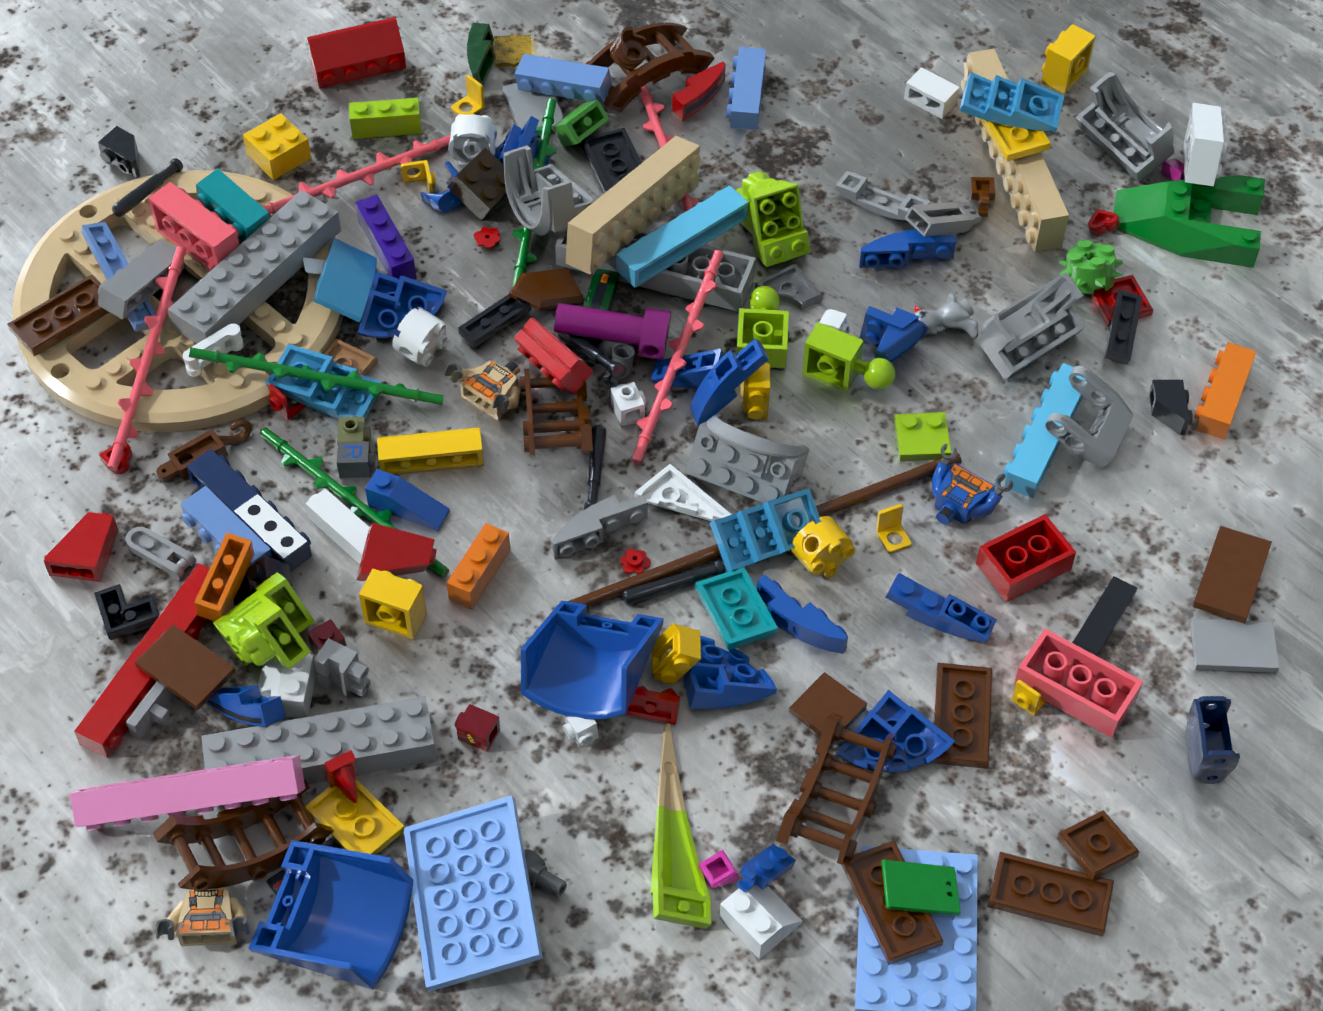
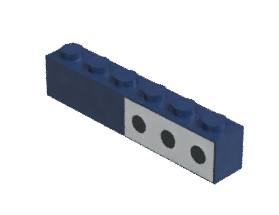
(251, 508)

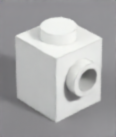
(627, 403)

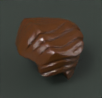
(629, 49)

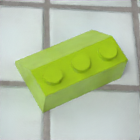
(385, 118)

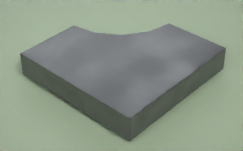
(792, 287)

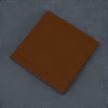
(824, 698)
(1098, 845)

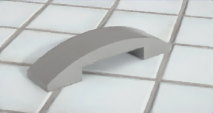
(875, 200)

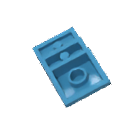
(1012, 104)
(345, 280)
(338, 401)
(763, 529)

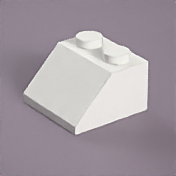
(292, 684)
(758, 919)

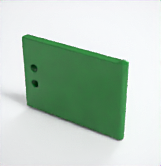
(920, 887)

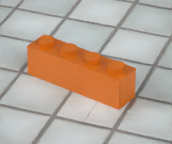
(1225, 391)

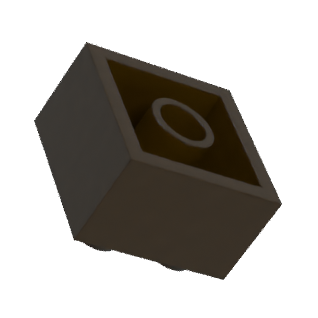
(480, 184)

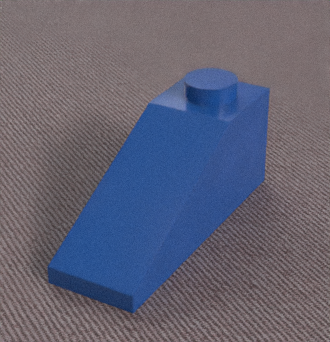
(693, 372)
(404, 500)

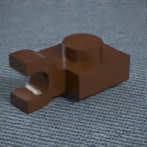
(982, 190)

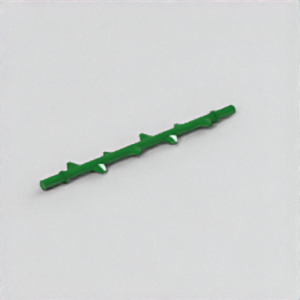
(544, 150)
(327, 380)
(347, 493)

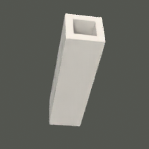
(338, 523)

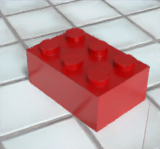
(1025, 558)

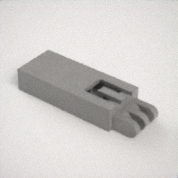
(942, 218)

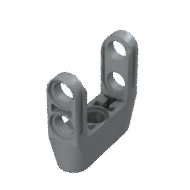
(1108, 428)

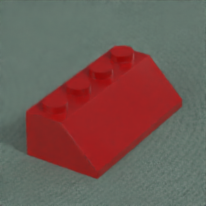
(356, 52)

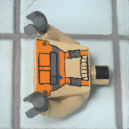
(488, 386)
(205, 919)

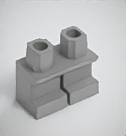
(341, 667)

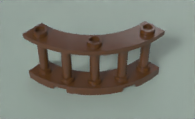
(657, 68)
(581, 426)
(811, 788)
(195, 829)

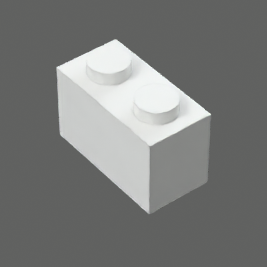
(931, 93)

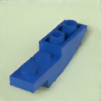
(899, 247)
(720, 383)
(941, 613)
(805, 623)

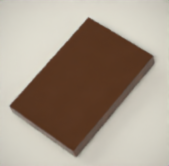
(185, 667)

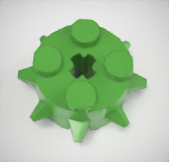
(1092, 266)

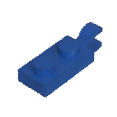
(765, 868)

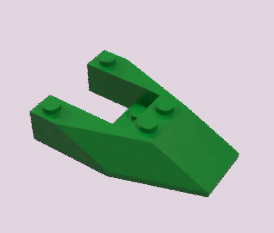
(1179, 215)

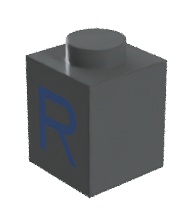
(355, 459)

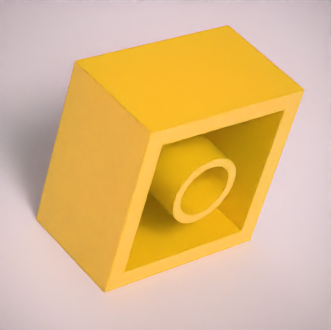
(1067, 58)
(277, 146)
(393, 603)

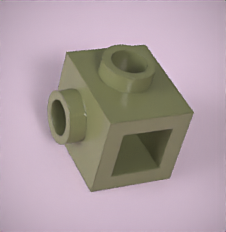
(353, 430)

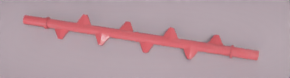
(655, 126)
(365, 174)
(679, 346)
(142, 365)

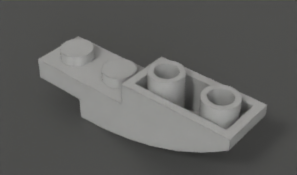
(589, 525)

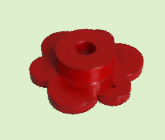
(487, 237)
(634, 561)

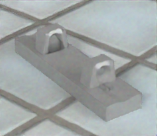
(150, 710)

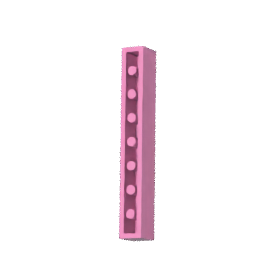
(187, 791)

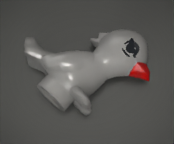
(951, 315)

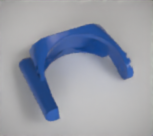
(446, 200)

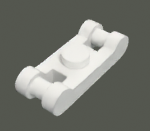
(224, 341)

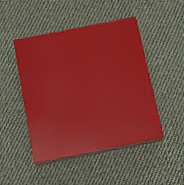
(1105, 300)

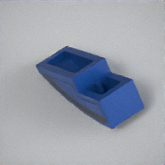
(247, 705)

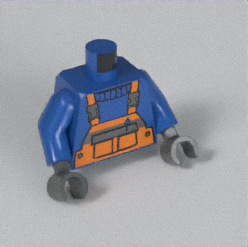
(962, 493)

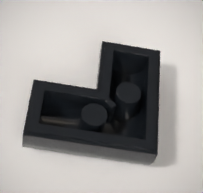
(123, 618)

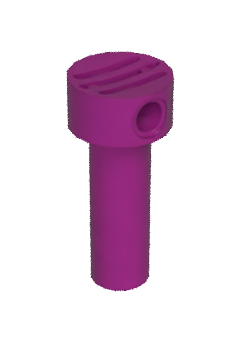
(646, 332)

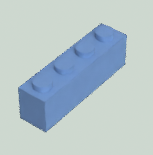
(563, 78)
(747, 88)
(214, 519)

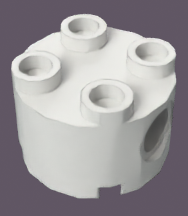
(470, 136)
(420, 336)

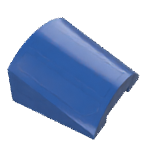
(586, 661)
(337, 913)

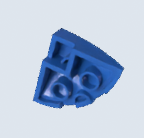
(392, 300)
(725, 679)
(916, 737)

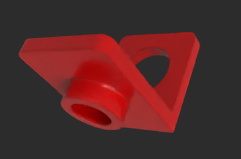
(279, 403)

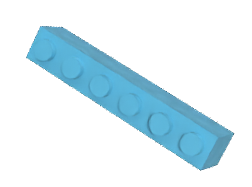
(682, 236)
(1040, 446)

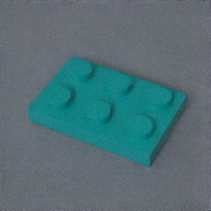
(736, 608)

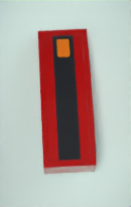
(699, 91)

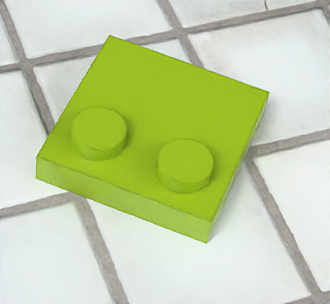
(921, 436)

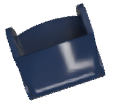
(1210, 743)

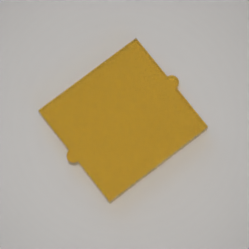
(511, 48)

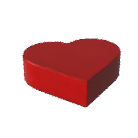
(1103, 221)
(124, 462)

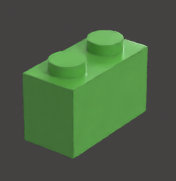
(580, 123)

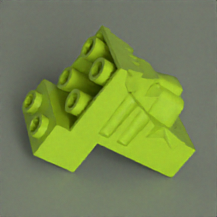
(774, 218)
(267, 625)

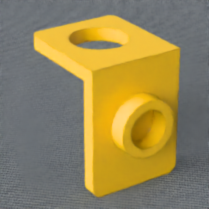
(474, 97)
(423, 174)
(890, 523)
(1027, 698)

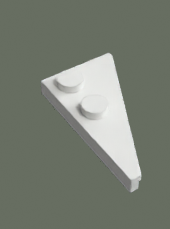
(677, 493)

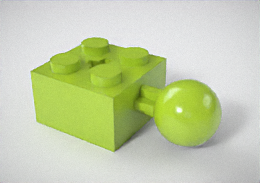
(765, 324)
(836, 360)

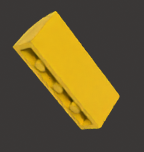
(430, 450)

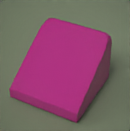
(1173, 169)
(719, 870)

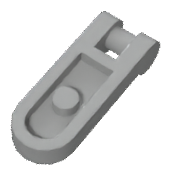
(159, 551)

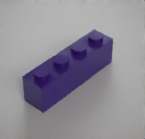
(385, 238)

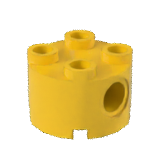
(822, 547)

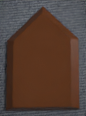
(547, 289)

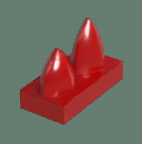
(655, 705)
(341, 773)

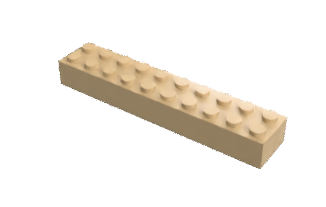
(1025, 178)

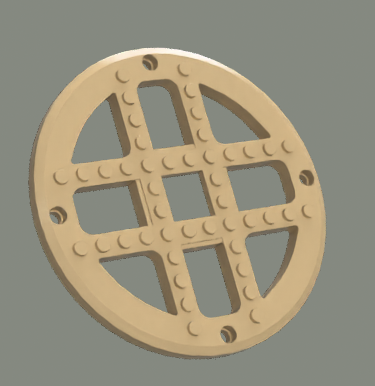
(97, 391)

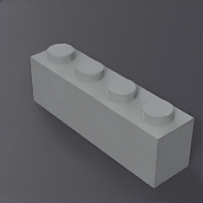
(136, 280)

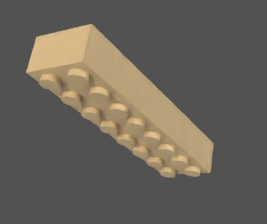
(632, 205)

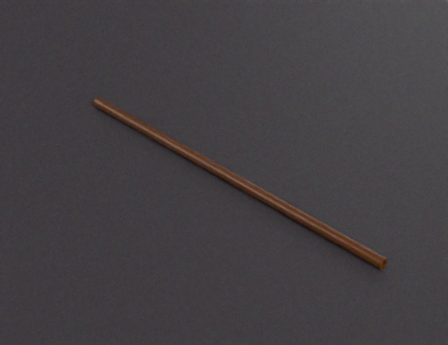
(712, 552)

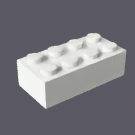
(1204, 144)

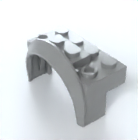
(1131, 141)
(558, 195)
(1018, 334)
(741, 459)

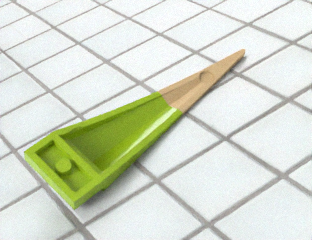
(676, 878)

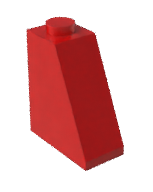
(84, 549)
(395, 552)

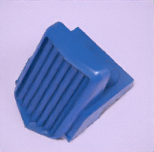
(520, 137)
(892, 332)

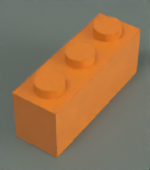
(478, 566)
(224, 577)

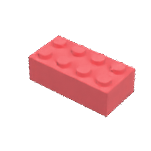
(192, 226)
(1079, 682)

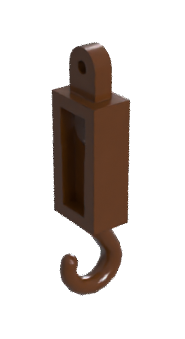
(198, 447)

